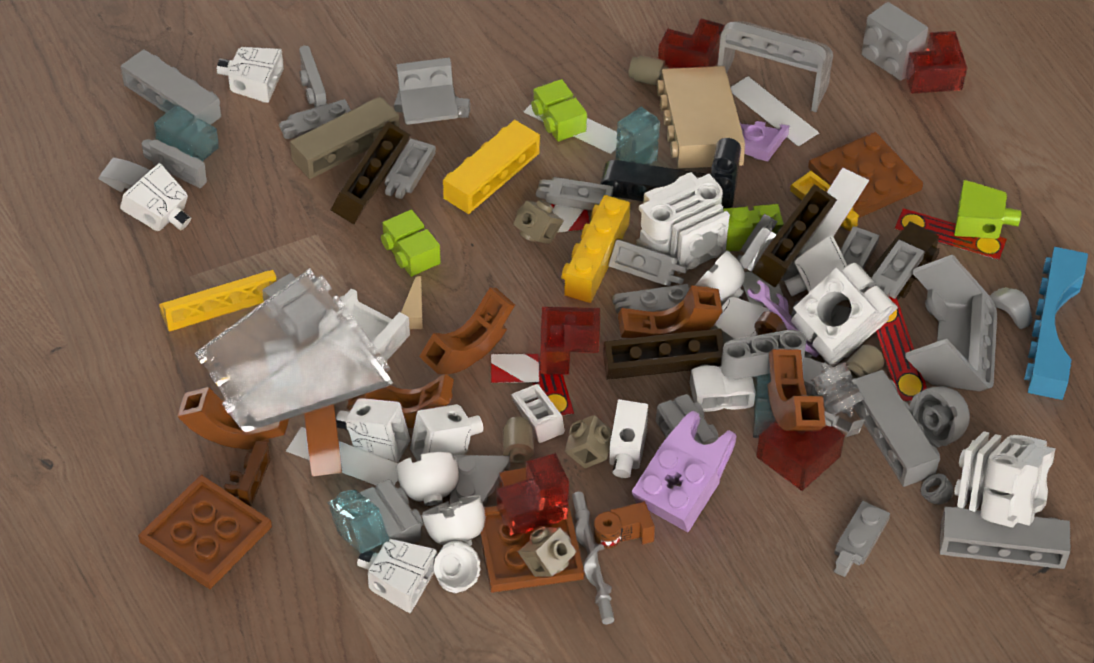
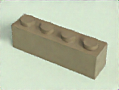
(341, 137)

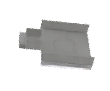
(757, 242)
(841, 424)

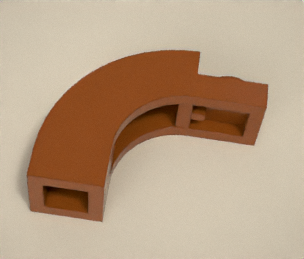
(694, 313)
(473, 340)
(433, 395)
(788, 396)
(207, 417)
(323, 441)

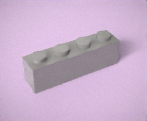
(168, 87)
(895, 429)
(1038, 544)

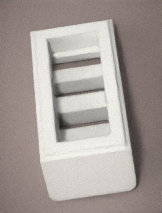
(543, 428)

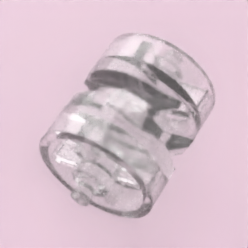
(837, 389)

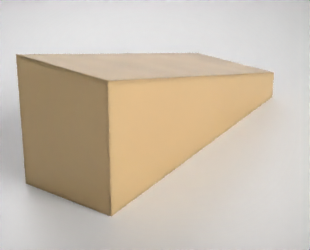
(413, 305)

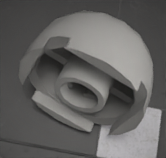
(941, 414)

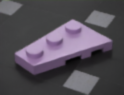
(763, 141)

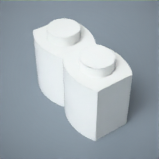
(717, 391)

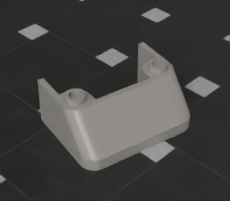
(780, 48)
(966, 328)

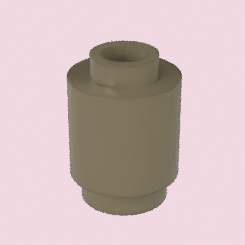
(646, 69)
(865, 361)
(518, 439)

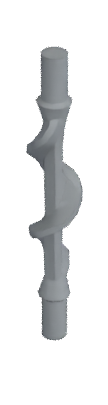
(591, 563)

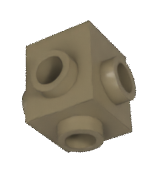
(537, 221)
(589, 441)
(547, 551)

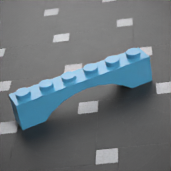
(1051, 363)

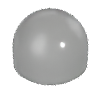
(942, 494)

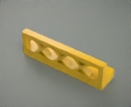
(216, 301)

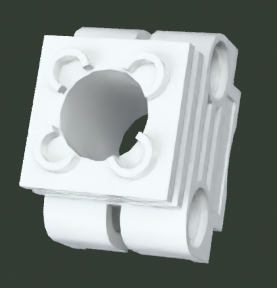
(685, 220)
(868, 314)
(1005, 478)

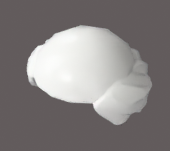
(457, 566)

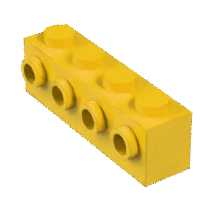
(491, 166)
(595, 250)

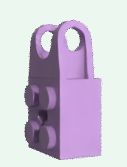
(684, 463)

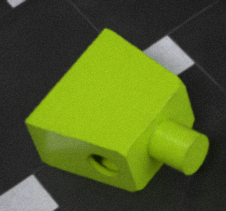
(983, 212)

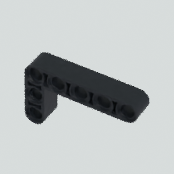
(634, 179)

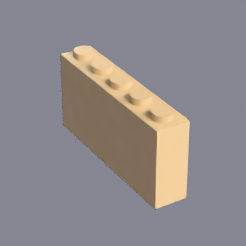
(698, 113)

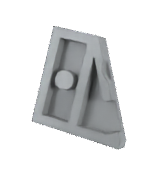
(478, 475)

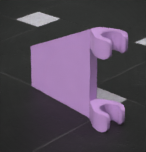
(780, 309)

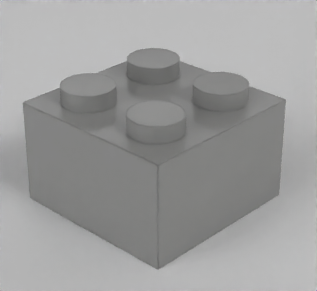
(891, 37)

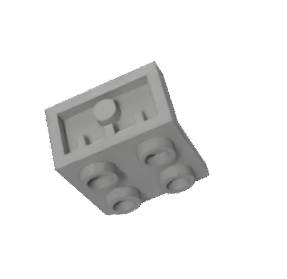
(427, 91)

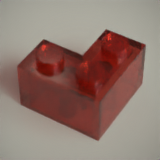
(694, 50)
(939, 67)
(565, 332)
(799, 456)
(538, 499)

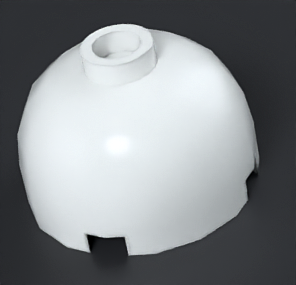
(726, 276)
(429, 478)
(456, 520)

